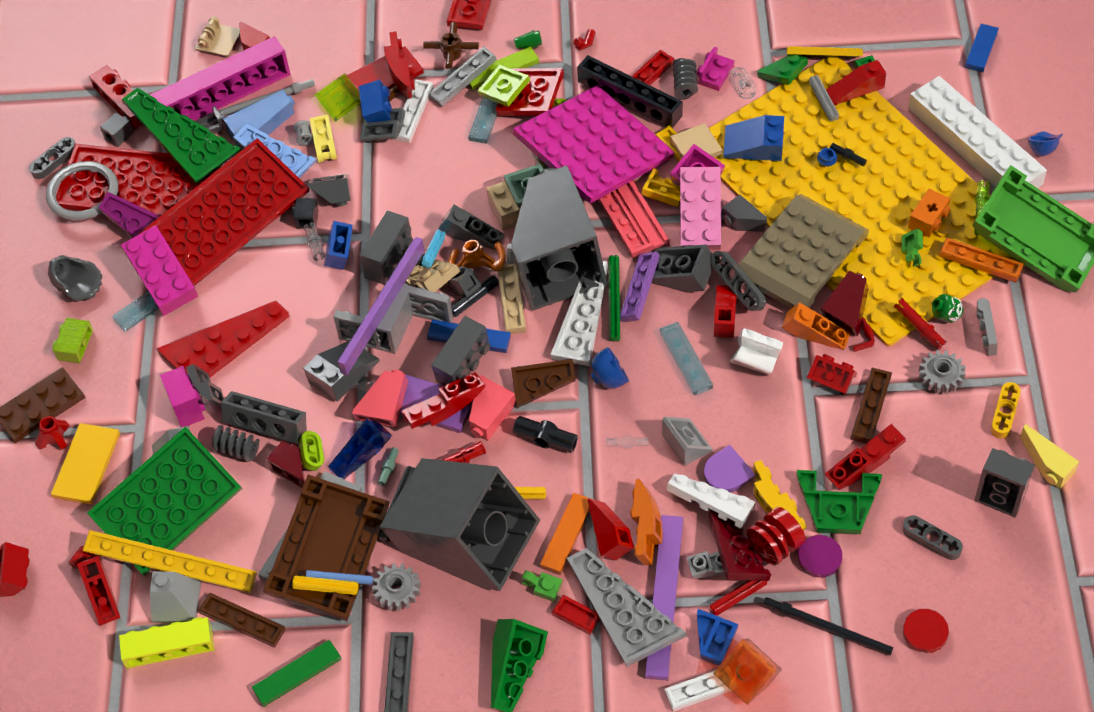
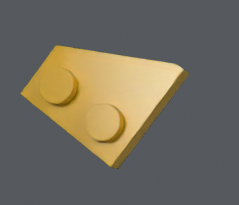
(661, 189)

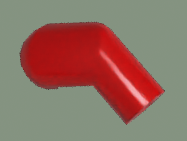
(581, 44)
(79, 556)

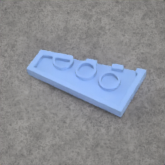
(292, 158)

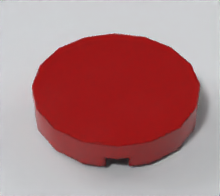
(925, 630)

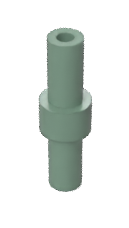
(388, 466)

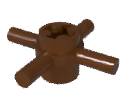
(451, 45)

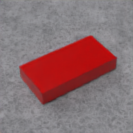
(576, 614)

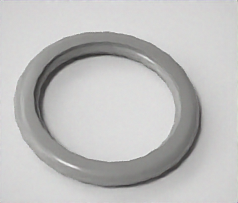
(68, 170)

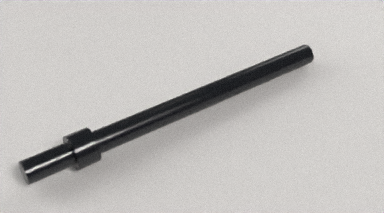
(787, 610)

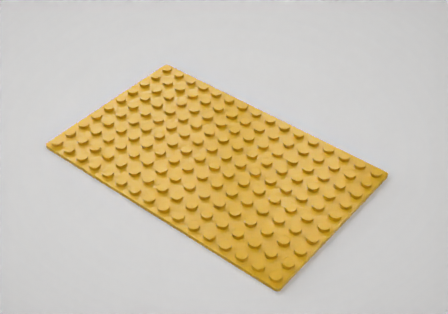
(876, 196)

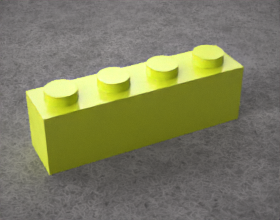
(166, 642)

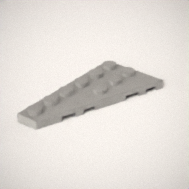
(626, 614)

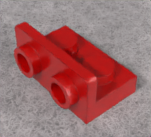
(831, 374)

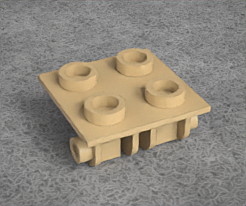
(217, 38)

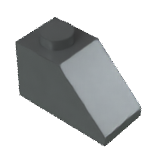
(743, 216)

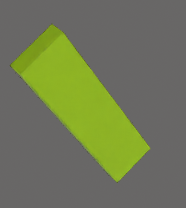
(521, 59)

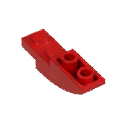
(398, 66)
(448, 402)
(866, 458)

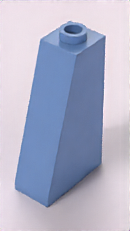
(263, 115)

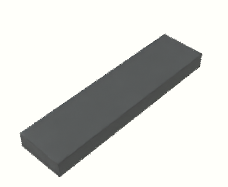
(399, 672)

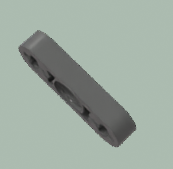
(47, 166)
(934, 546)

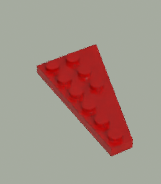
(223, 342)

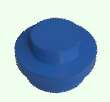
(827, 157)

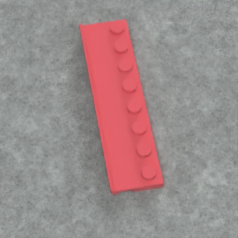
(633, 220)

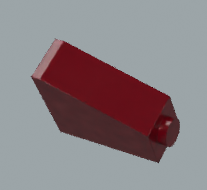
(847, 303)

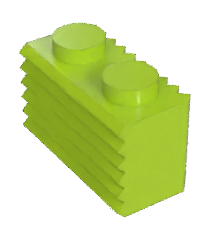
(72, 340)

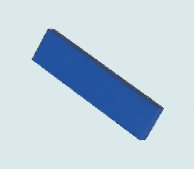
(442, 330)

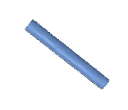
(361, 579)

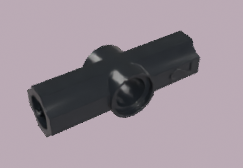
(545, 434)

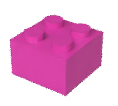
(183, 396)

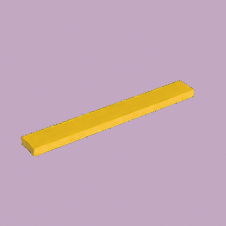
(170, 561)

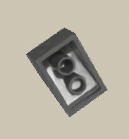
(683, 267)
(325, 374)

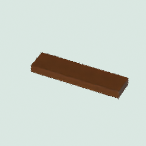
(871, 405)
(242, 620)

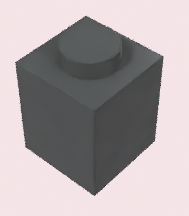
(117, 129)

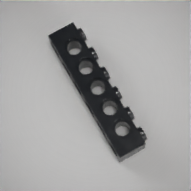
(630, 91)

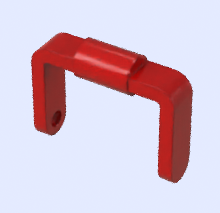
(869, 335)

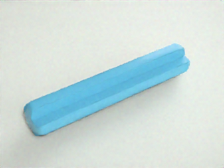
(433, 248)

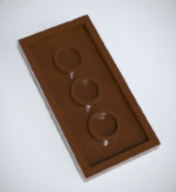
(46, 398)

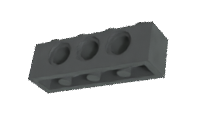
(263, 417)

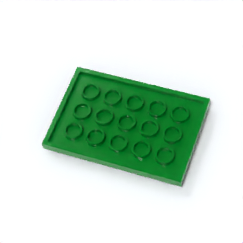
(167, 496)

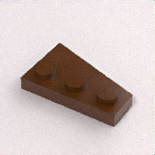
(541, 379)

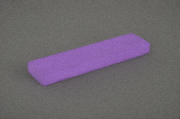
(639, 287)

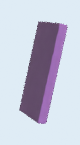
(421, 390)

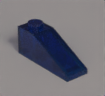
(360, 448)

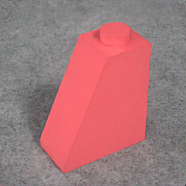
(383, 399)
(490, 409)

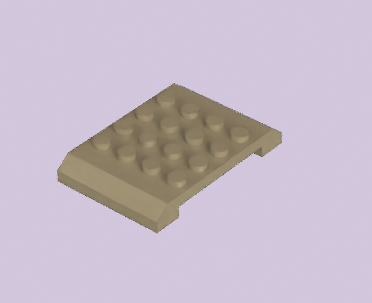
(801, 251)

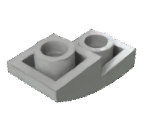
(705, 565)

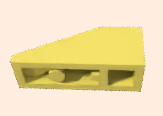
(1050, 460)

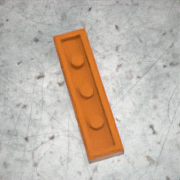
(981, 260)
(566, 534)

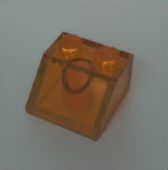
(747, 670)

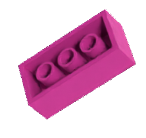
(159, 270)

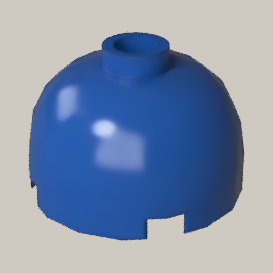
(608, 370)

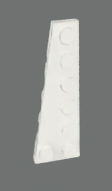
(580, 325)

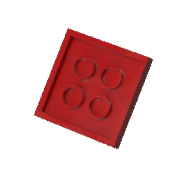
(537, 95)

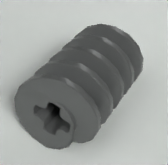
(684, 78)
(235, 444)

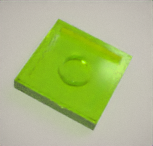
(339, 97)

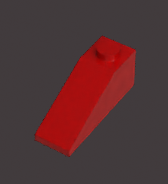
(859, 82)
(99, 590)

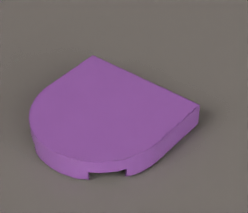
(727, 470)

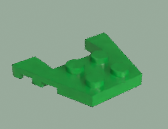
(838, 510)

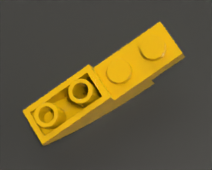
(769, 495)

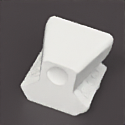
(756, 351)

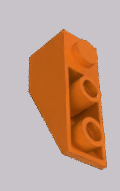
(814, 327)

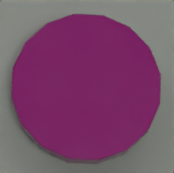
(820, 556)

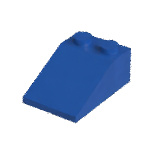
(755, 138)

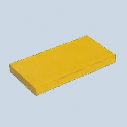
(85, 463)

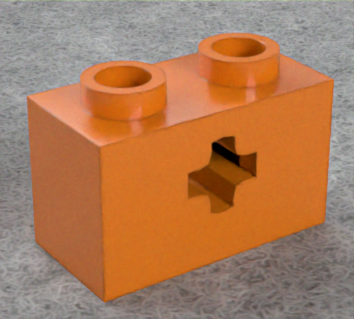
(930, 212)

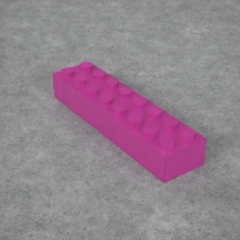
(227, 80)

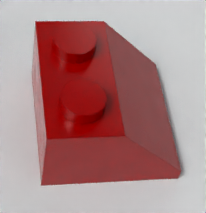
(13, 569)

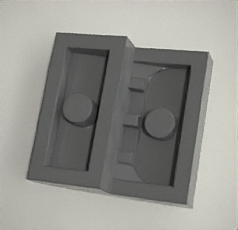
(384, 129)
(203, 384)

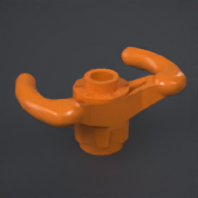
(475, 256)

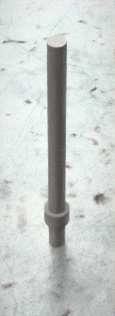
(294, 88)

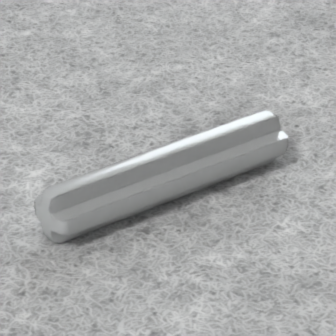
(824, 98)

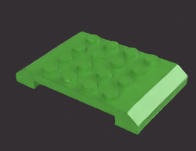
(1038, 231)

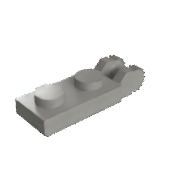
(986, 324)

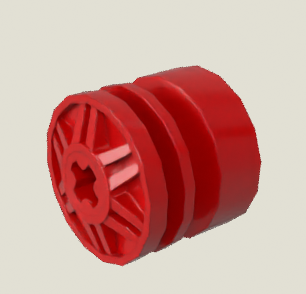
(776, 535)

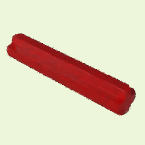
(736, 596)

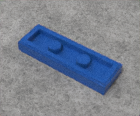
(981, 47)

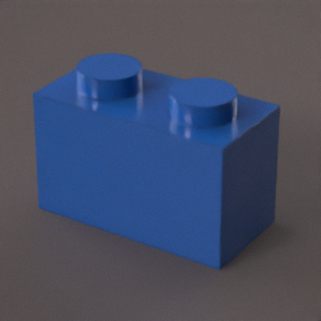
(375, 102)
(338, 245)

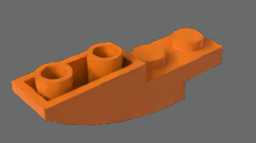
(649, 527)

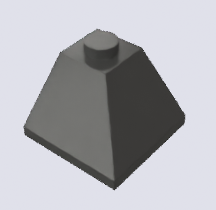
(332, 188)

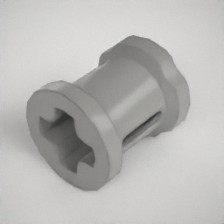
(303, 133)

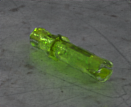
(981, 197)

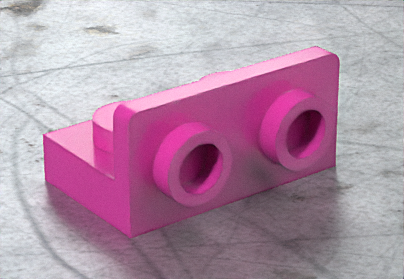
(714, 70)

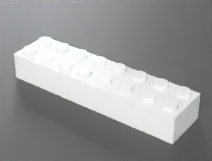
(972, 133)

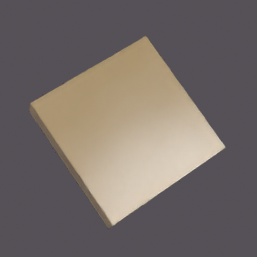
(699, 136)

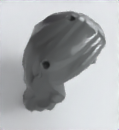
(75, 277)

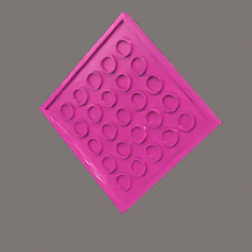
(596, 142)

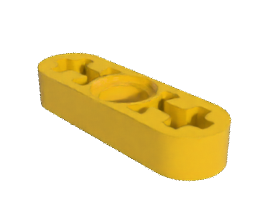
(1008, 418)

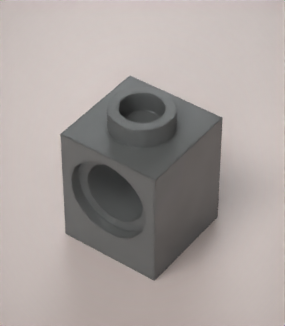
(464, 282)

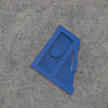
(714, 636)

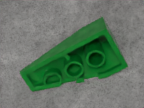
(514, 654)

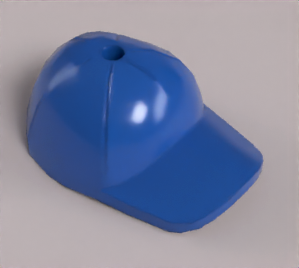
(1044, 143)

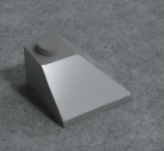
(173, 597)

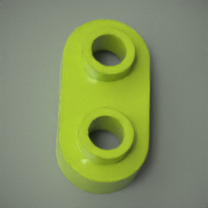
(311, 455)

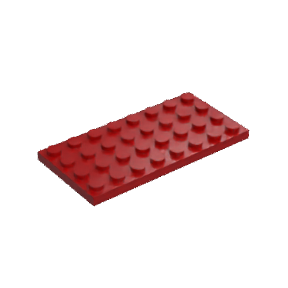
(143, 177)
(229, 209)

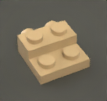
(432, 277)

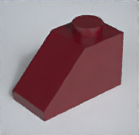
(287, 463)

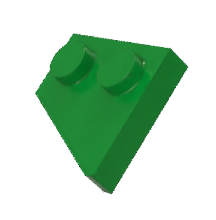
(783, 70)

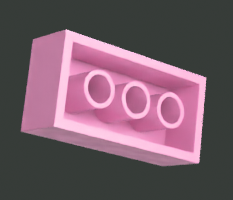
(700, 206)

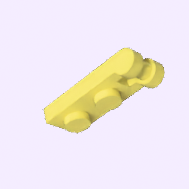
(323, 138)

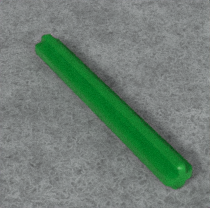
(614, 298)

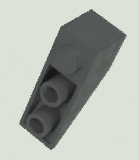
(467, 227)

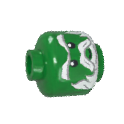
(947, 308)

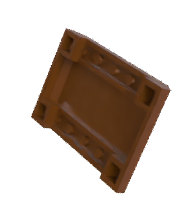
(328, 532)

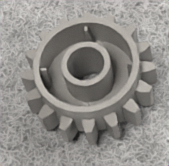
(932, 369)
(393, 577)

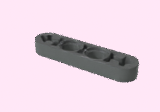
(735, 283)

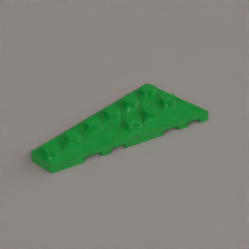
(185, 140)

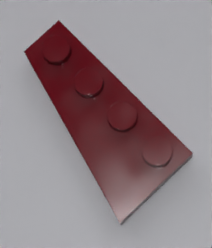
(736, 551)

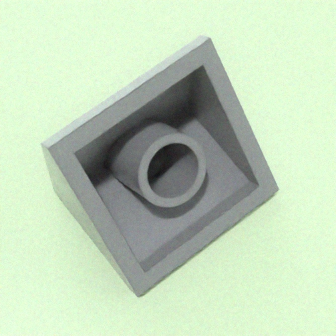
(684, 439)

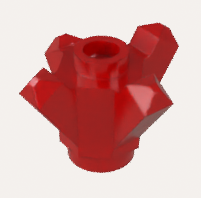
(51, 432)

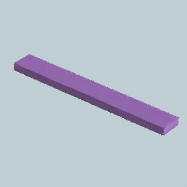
(380, 306)
(665, 589)

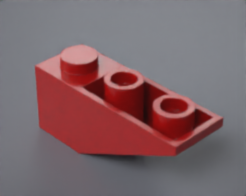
(724, 312)
(611, 533)

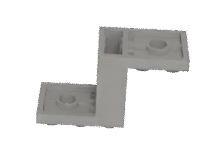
(391, 329)

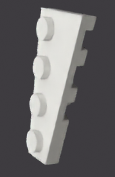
(708, 497)

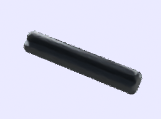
(465, 302)

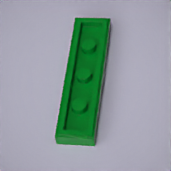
(296, 673)

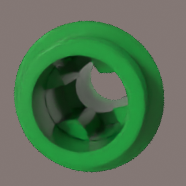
(529, 39)

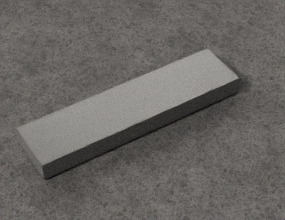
(462, 76)

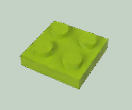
(503, 85)

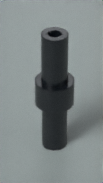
(848, 154)

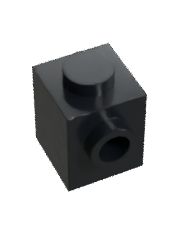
(305, 212)

